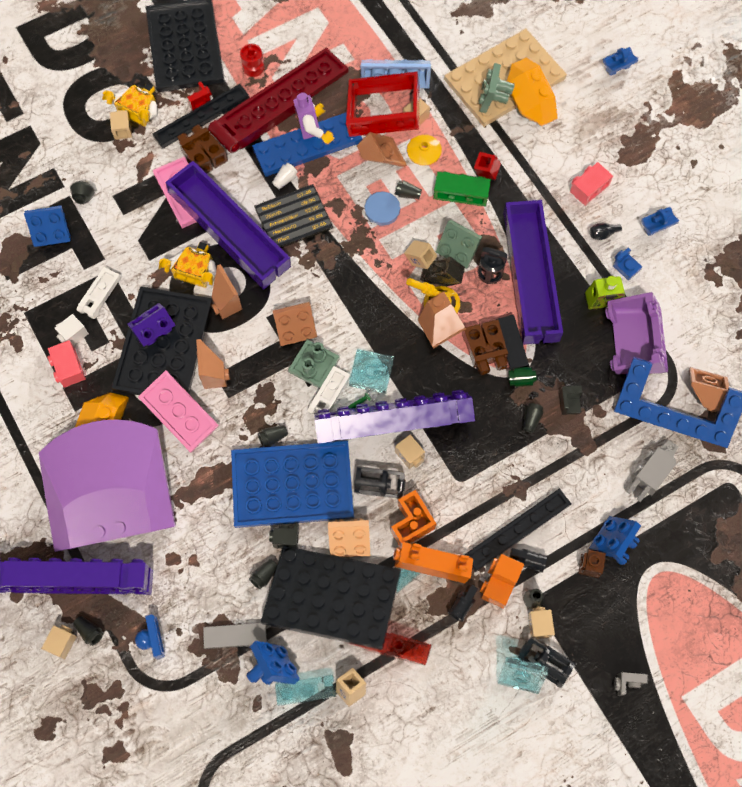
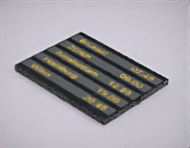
(294, 216)

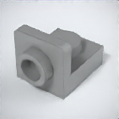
(634, 681)

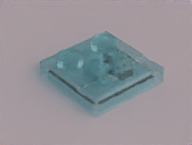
(371, 370)
(522, 675)

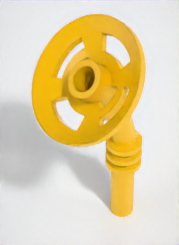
(432, 291)

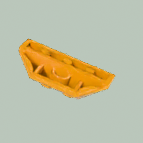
(532, 92)
(106, 407)

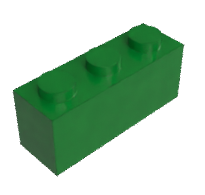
(461, 189)

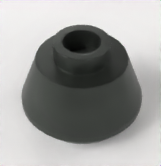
(81, 192)

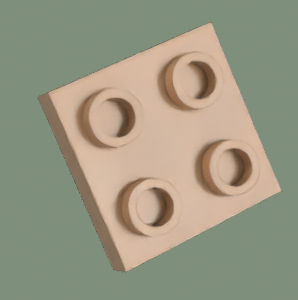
(349, 538)

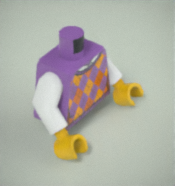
(307, 118)

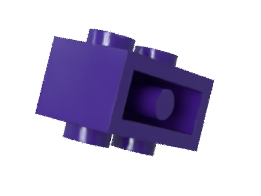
(151, 325)

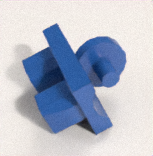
(620, 60)
(659, 221)

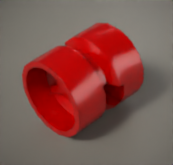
(252, 60)

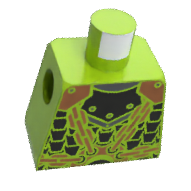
(604, 290)

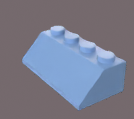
(387, 67)

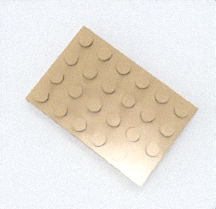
(468, 78)

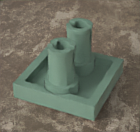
(492, 89)
(458, 243)
(313, 363)

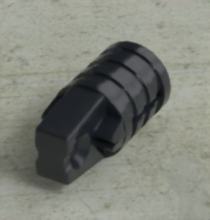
(530, 559)
(463, 603)

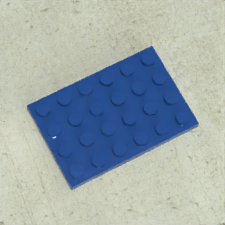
(291, 484)

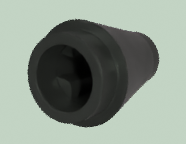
(407, 190)
(532, 416)
(272, 435)
(263, 574)
(530, 601)
(88, 631)

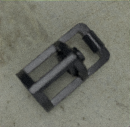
(492, 262)
(382, 482)
(552, 656)

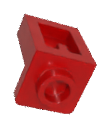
(200, 97)

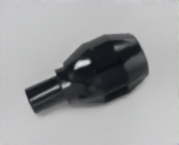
(604, 230)

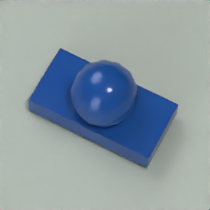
(151, 638)

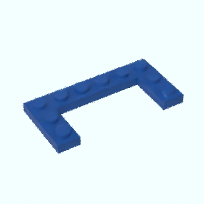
(715, 432)

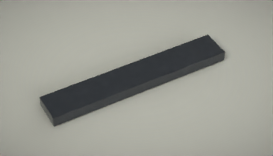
(201, 115)
(518, 529)

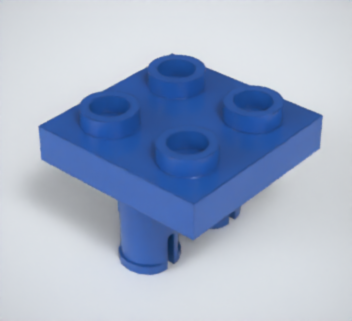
(47, 226)
(616, 537)
(272, 664)

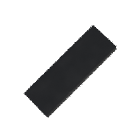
(516, 352)

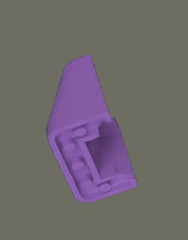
(637, 332)

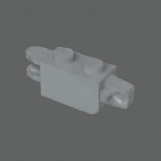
(655, 470)

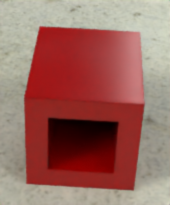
(487, 165)

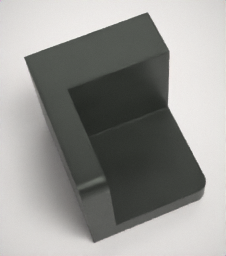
(570, 399)

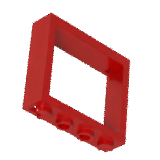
(387, 122)

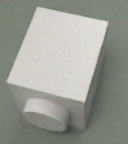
(71, 330)

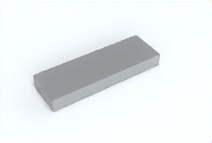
(234, 635)

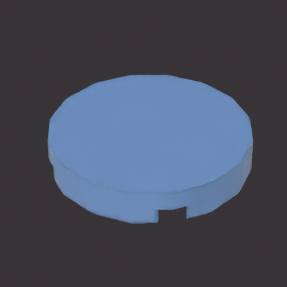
(382, 208)

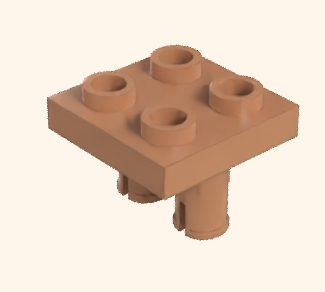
(294, 323)

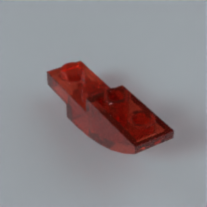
(402, 649)

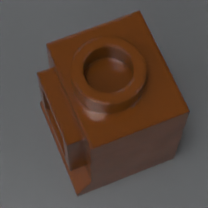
(592, 563)

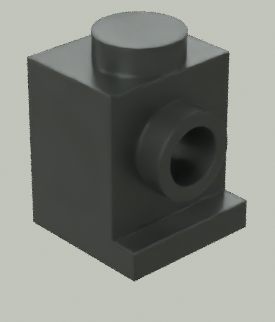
(284, 536)

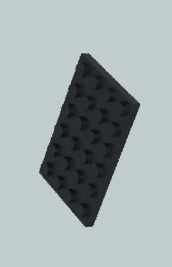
(184, 44)
(170, 352)
(332, 597)

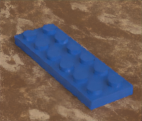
(295, 150)

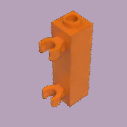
(433, 562)

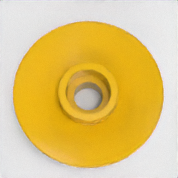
(421, 155)

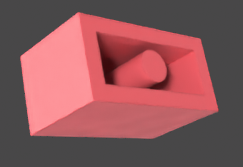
(591, 183)
(66, 364)

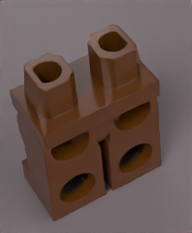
(202, 149)
(486, 346)

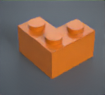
(417, 519)
(503, 578)

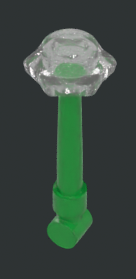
(370, 395)

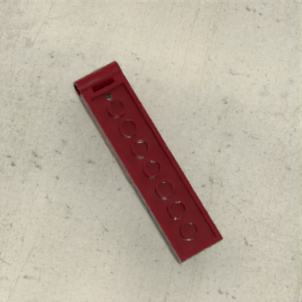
(275, 101)

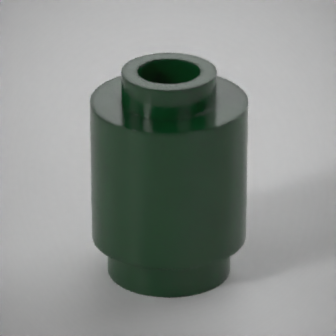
(522, 377)

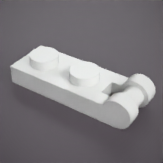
(98, 292)
(330, 390)

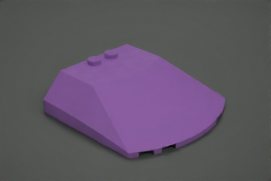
(105, 483)

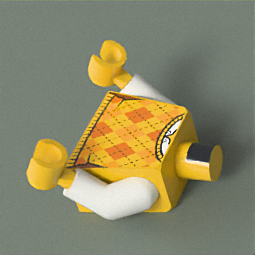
(137, 101)
(192, 266)

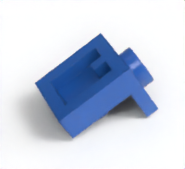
(626, 264)

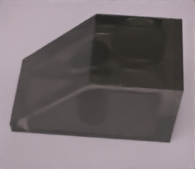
(444, 272)

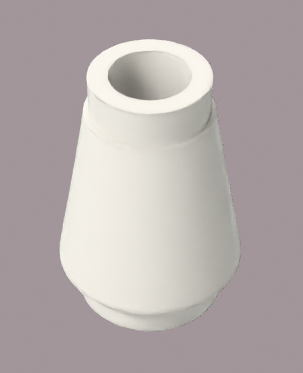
(284, 176)

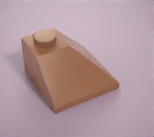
(380, 150)
(224, 295)
(440, 320)
(211, 367)
(709, 388)

